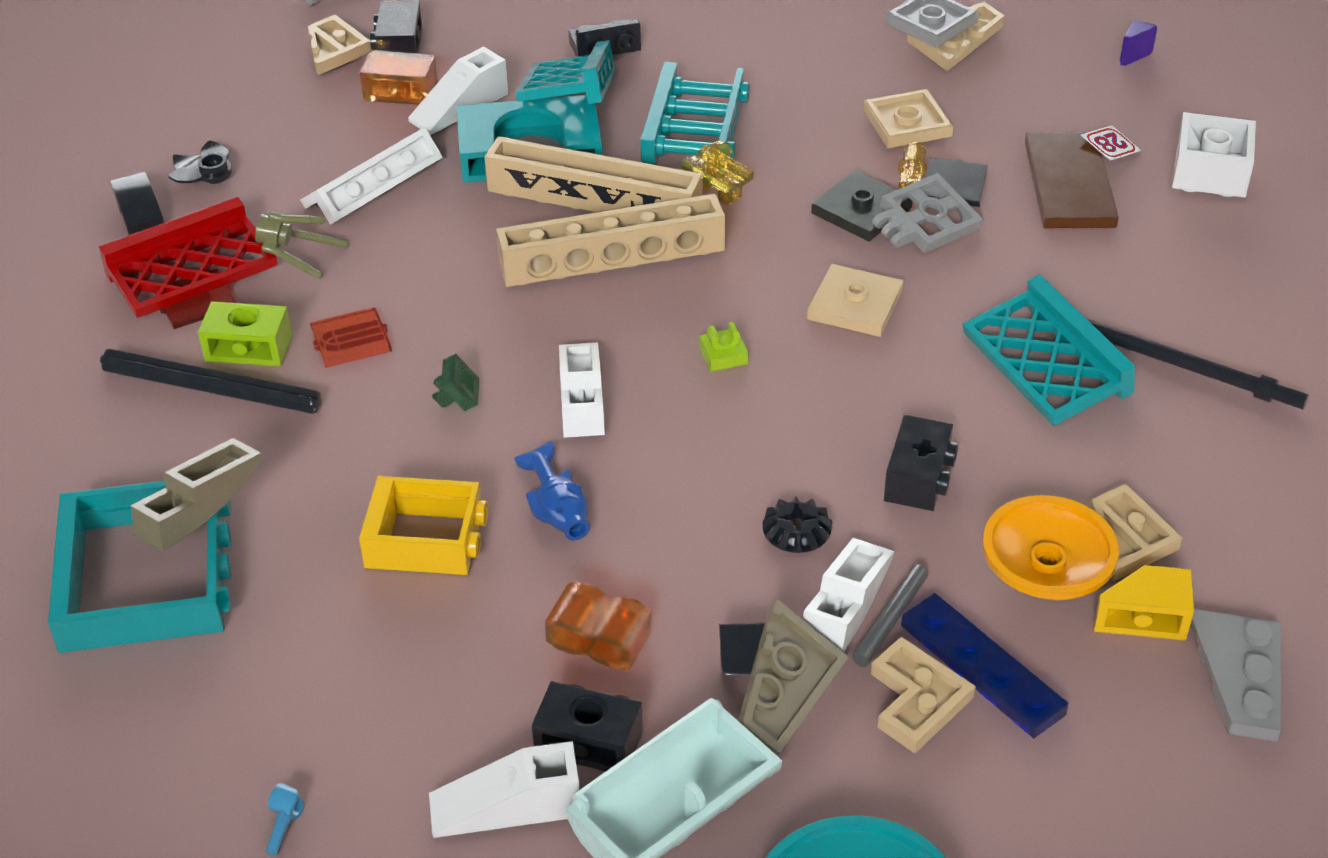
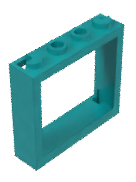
(137, 623)

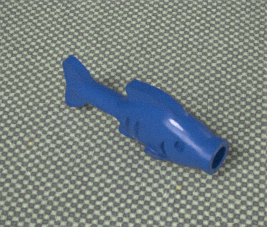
(559, 498)

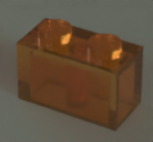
(398, 77)

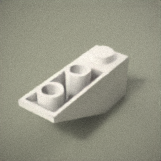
(471, 80)
(511, 792)

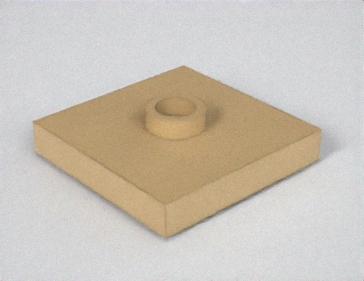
(907, 118)
(855, 300)

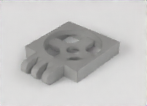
(905, 226)

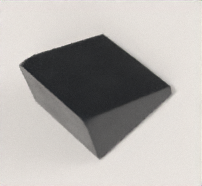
(739, 646)

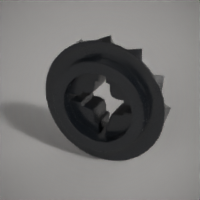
(782, 533)

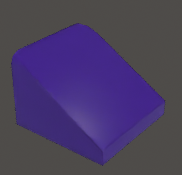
(1138, 42)

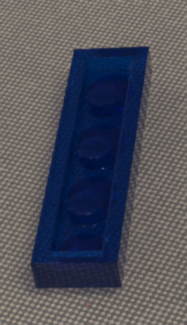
(985, 665)

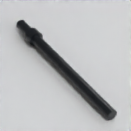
(1264, 388)

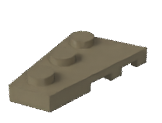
(787, 677)

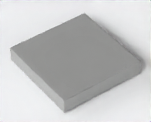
(932, 19)

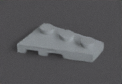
(1244, 670)

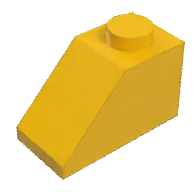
(1148, 604)

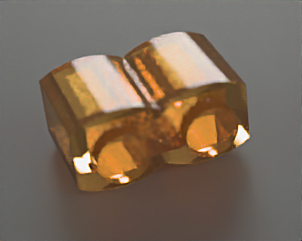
(598, 626)

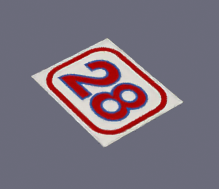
(1111, 142)

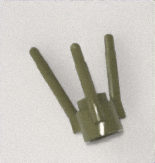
(275, 231)

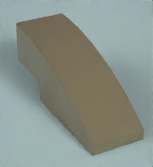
(193, 493)

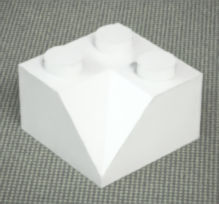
(1214, 155)

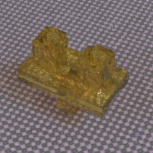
(719, 171)

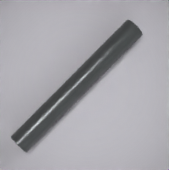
(890, 615)

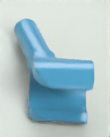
(289, 806)

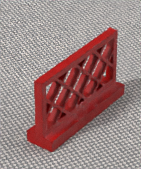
(182, 240)

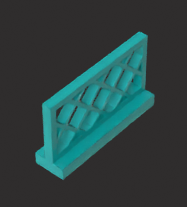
(571, 76)
(1078, 338)

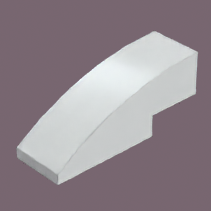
(581, 390)
(848, 591)

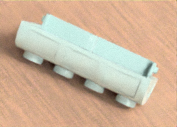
(670, 786)

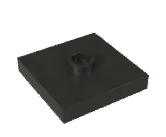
(854, 204)

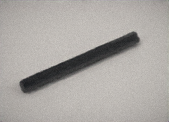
(211, 381)

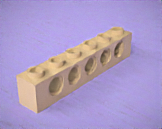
(610, 239)

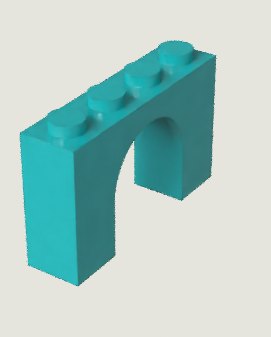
(561, 119)

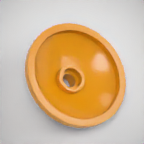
(1050, 547)

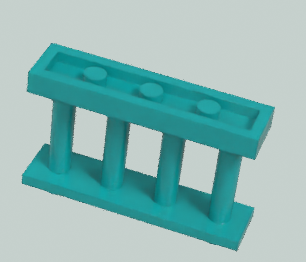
(665, 105)

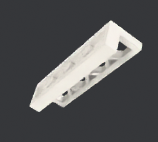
(374, 176)

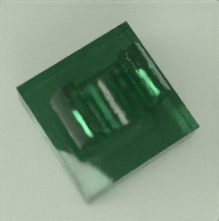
(456, 384)

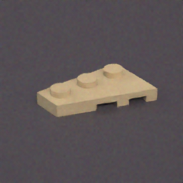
(964, 43)

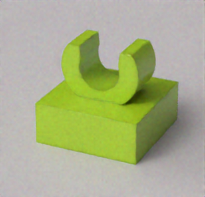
(723, 348)

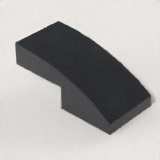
(137, 202)

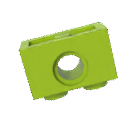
(245, 333)

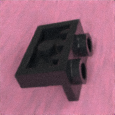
(623, 36)

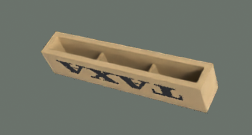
(582, 178)

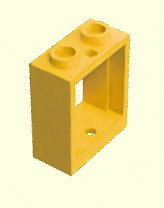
(422, 498)

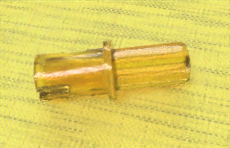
(912, 166)

